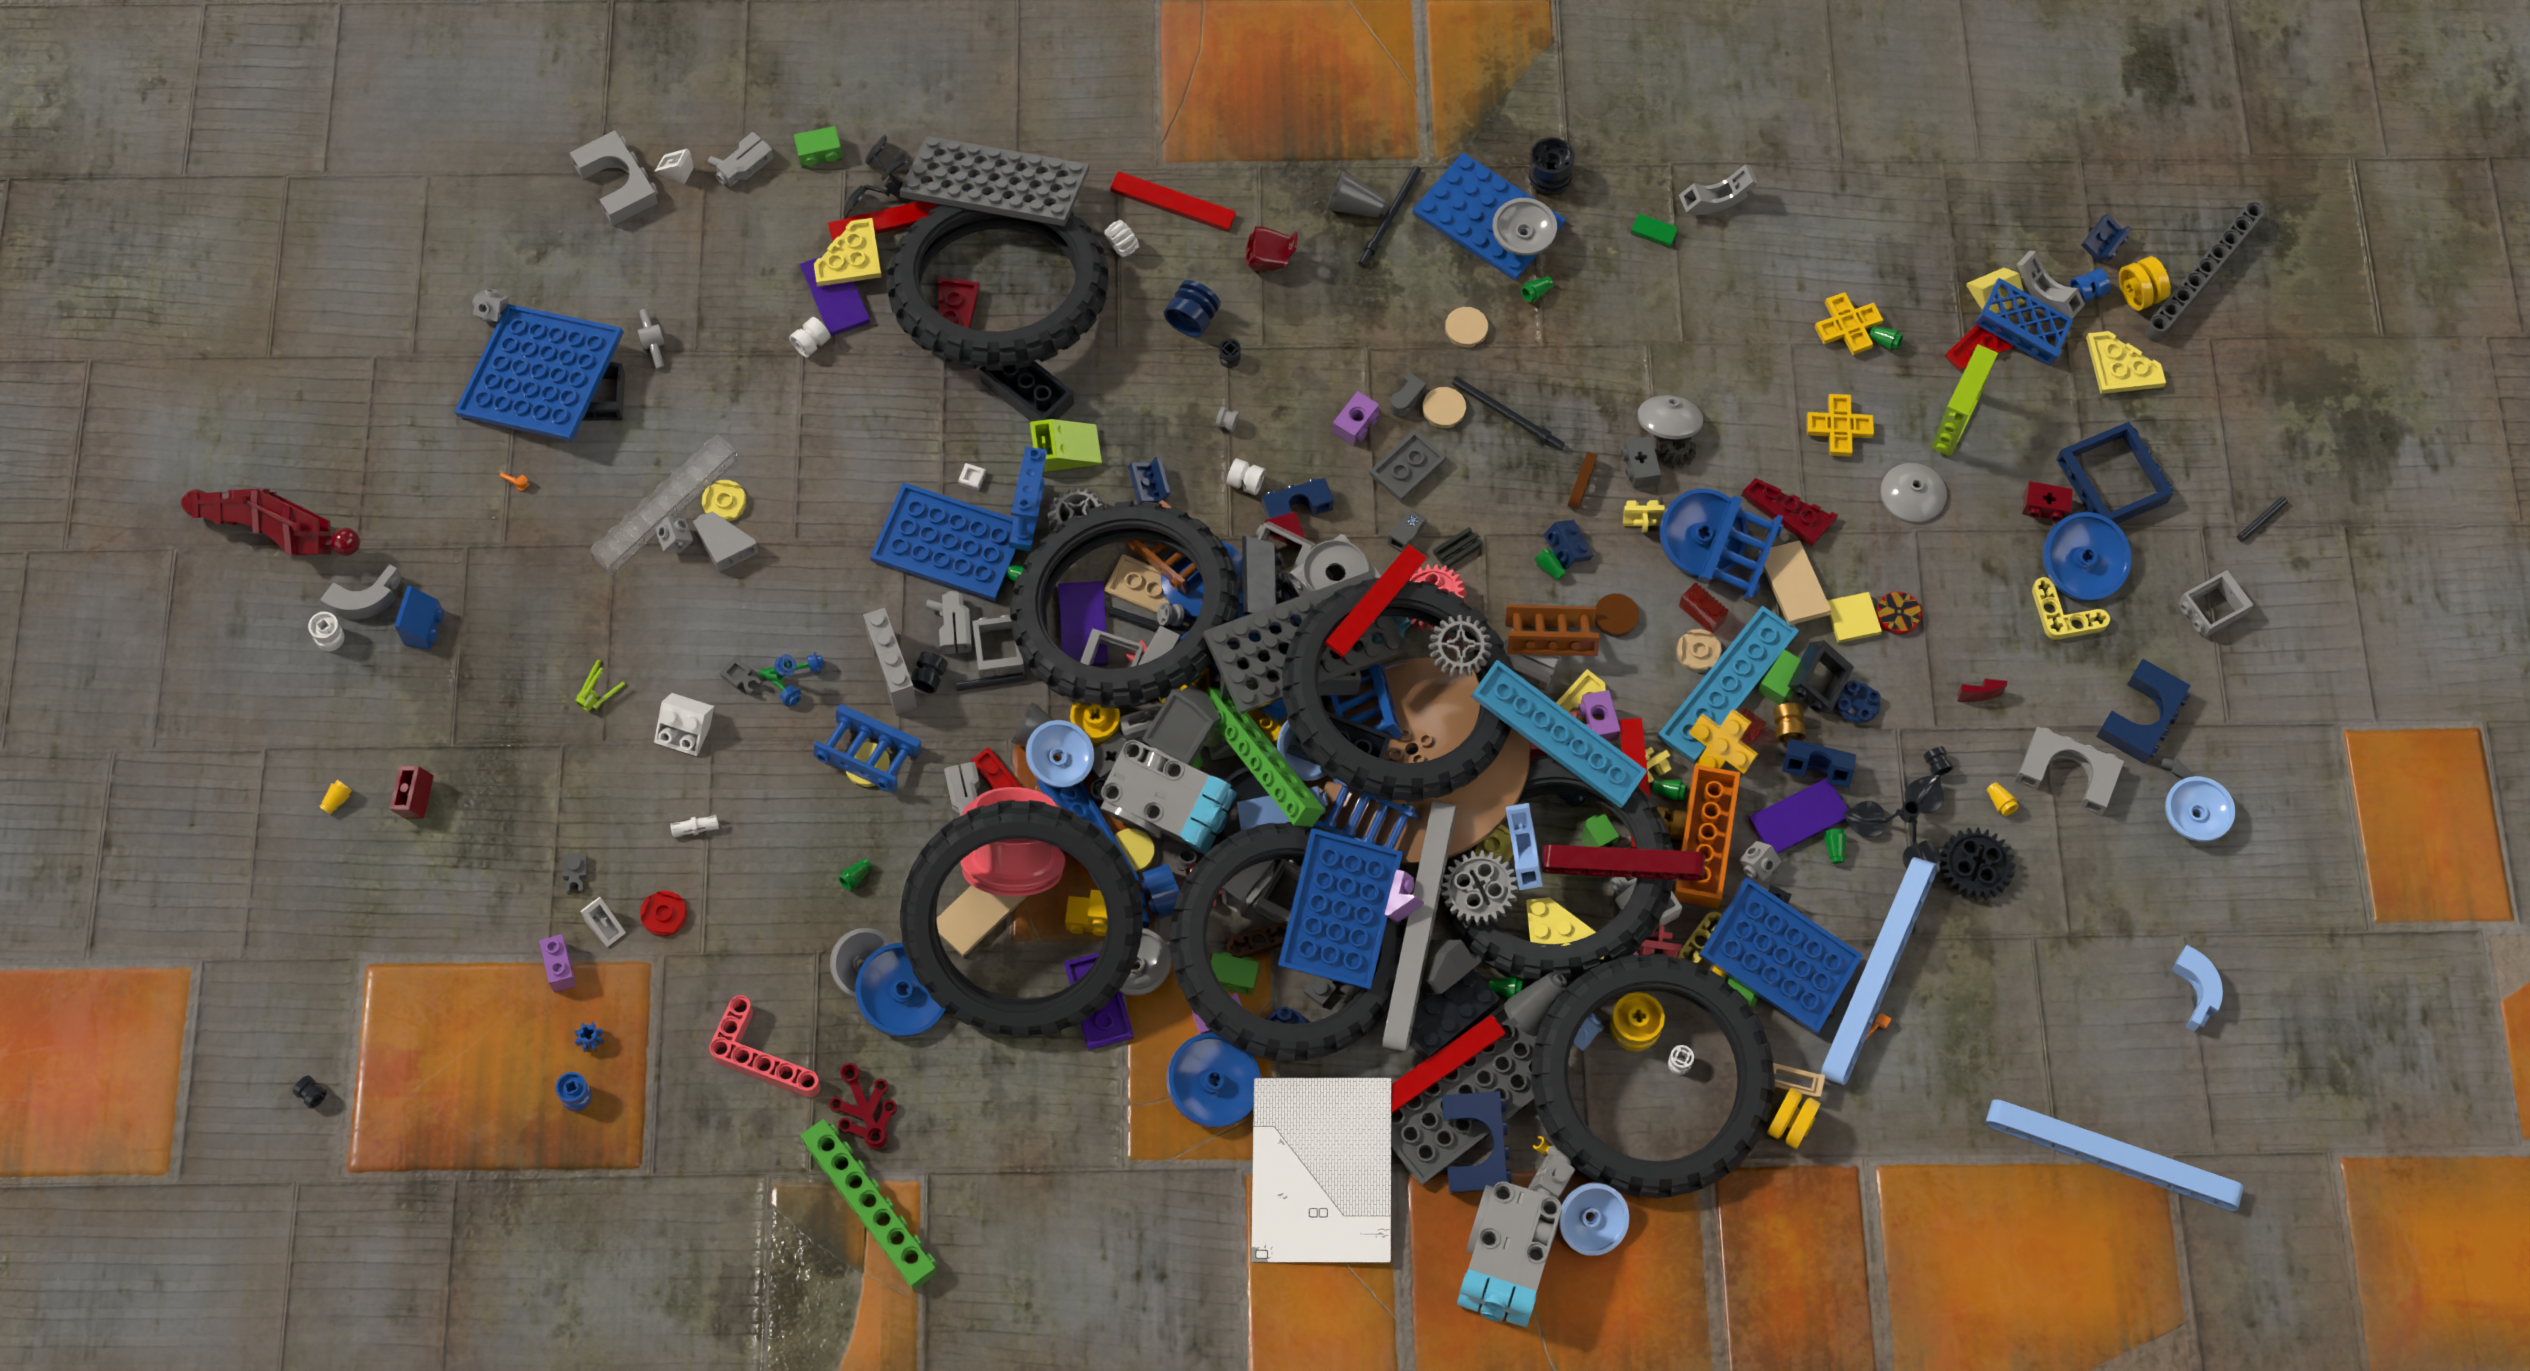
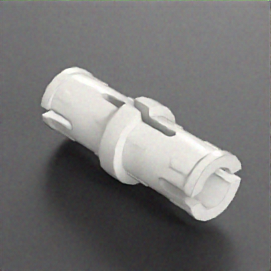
(694, 826)

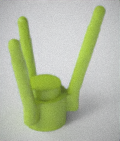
(587, 697)

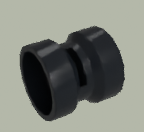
(1229, 353)
(1938, 761)
(1096, 789)
(309, 1091)

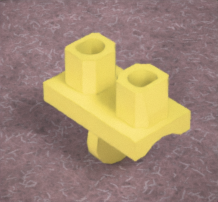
(1643, 515)
(1658, 761)

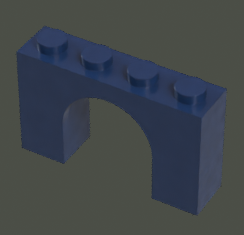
(2141, 740)
(1488, 1110)

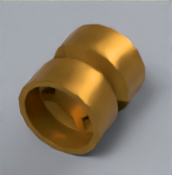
(1789, 722)
(1674, 821)

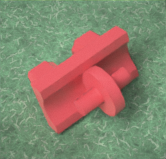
(1669, 949)

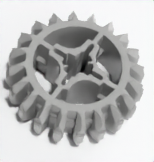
(1072, 504)
(1469, 645)

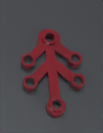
(864, 1111)

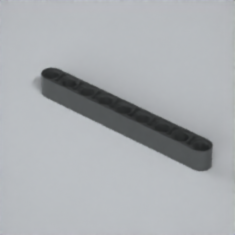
(2200, 278)

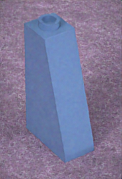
(1265, 810)

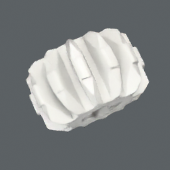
(1121, 238)

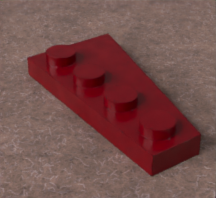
(957, 300)
(1800, 518)

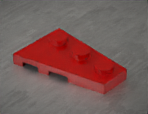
(1962, 351)

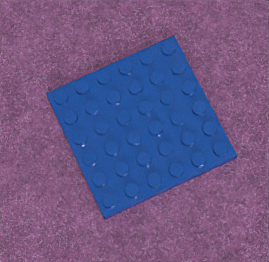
(539, 372)

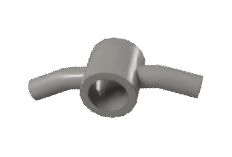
(651, 338)

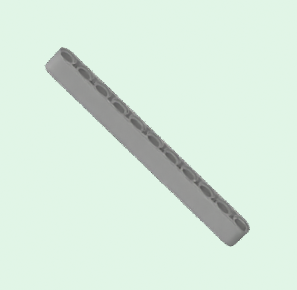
(1419, 926)

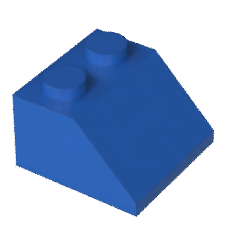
(418, 619)

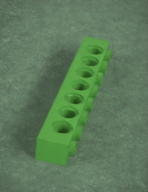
(1265, 762)
(914, 1274)

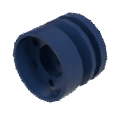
(1192, 308)

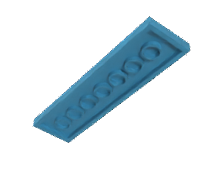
(1729, 680)
(1558, 733)

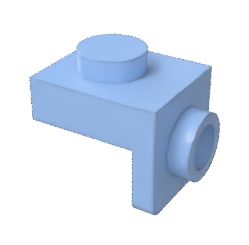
(1588, 1031)

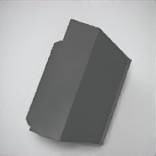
(1183, 724)
(1446, 965)

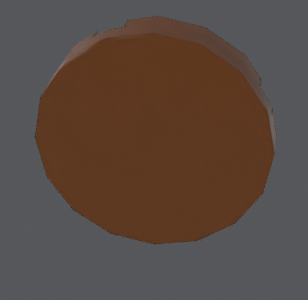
(1616, 615)

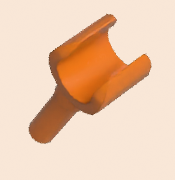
(520, 483)
(1881, 1021)

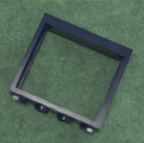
(2087, 493)

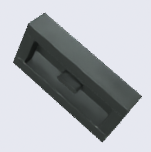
(1471, 538)

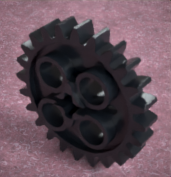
(1956, 856)

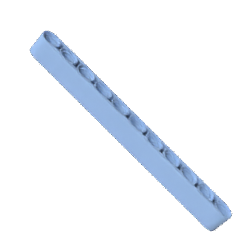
(1879, 971)
(2115, 1155)

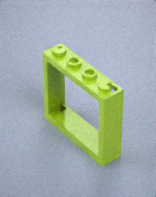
(1964, 400)

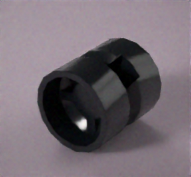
(927, 673)

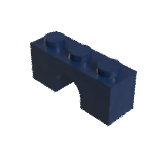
(1313, 494)
(1834, 763)

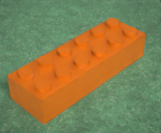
(1708, 831)

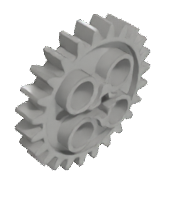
(1460, 897)

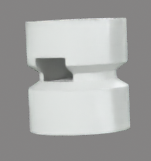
(808, 338)
(1245, 476)
(326, 631)

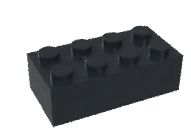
(1030, 391)
(1451, 1014)

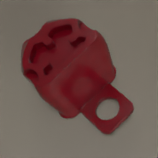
(1269, 249)

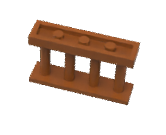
(1177, 581)
(1549, 642)

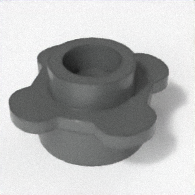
(1186, 859)

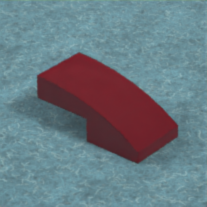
(1989, 689)

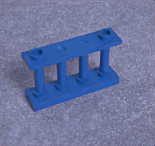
(1027, 498)
(1718, 550)
(1384, 708)
(867, 728)
(1348, 831)

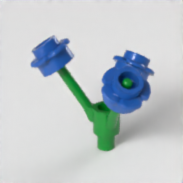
(785, 667)

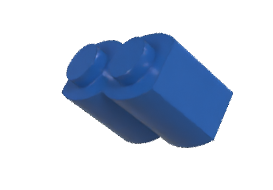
(1162, 890)

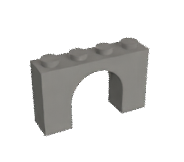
(612, 152)
(891, 660)
(2100, 767)

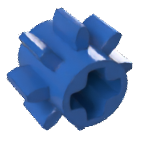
(587, 1030)

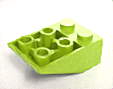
(1066, 443)

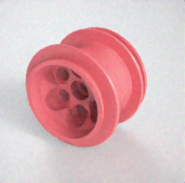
(1013, 865)

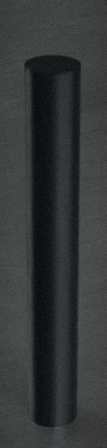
(2259, 521)
(990, 681)

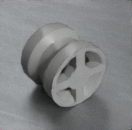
(1227, 419)
(1170, 614)

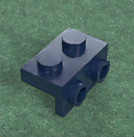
(2105, 239)
(1149, 481)
(1568, 543)

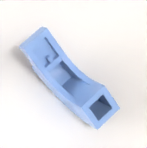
(1524, 846)
(2206, 981)

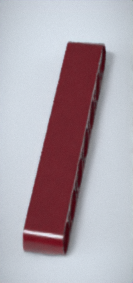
(1623, 862)

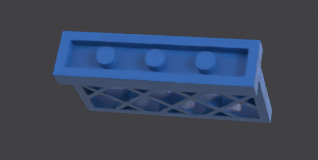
(2018, 334)

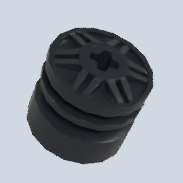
(1551, 165)

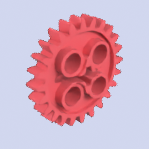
(1445, 580)

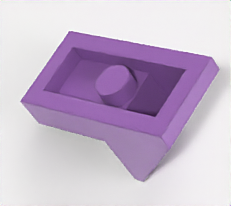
(1400, 901)

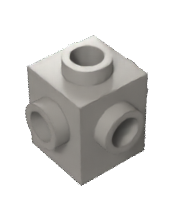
(489, 304)
(674, 534)
(1760, 861)

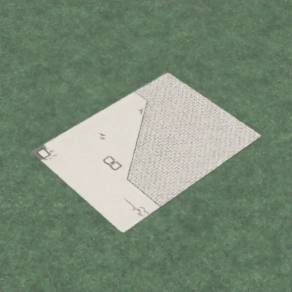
(1321, 1170)

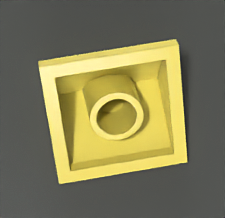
(1983, 286)

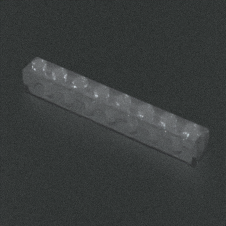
(667, 500)

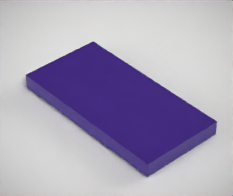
(837, 303)
(1080, 611)
(1799, 816)
(1105, 1026)

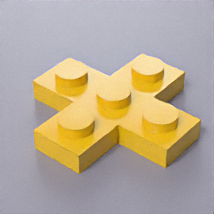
(1848, 323)
(1840, 425)
(1724, 742)

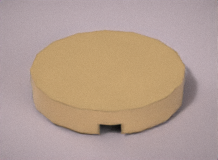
(1466, 327)
(1444, 407)
(1698, 650)

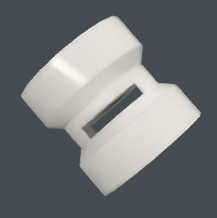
(1678, 1064)

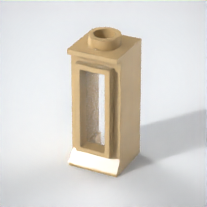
(1803, 1081)

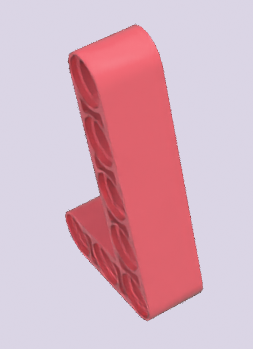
(756, 1058)

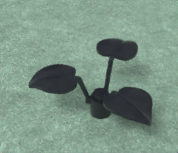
(892, 184)
(1921, 796)

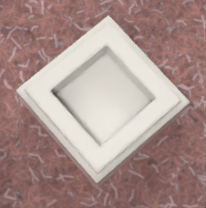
(972, 477)

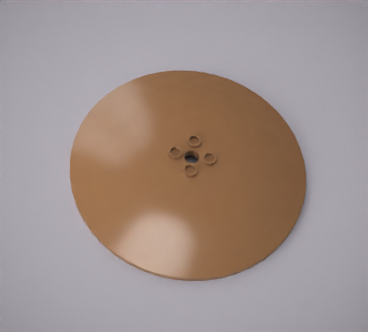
(1436, 718)

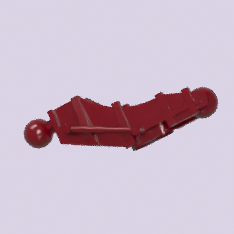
(288, 524)

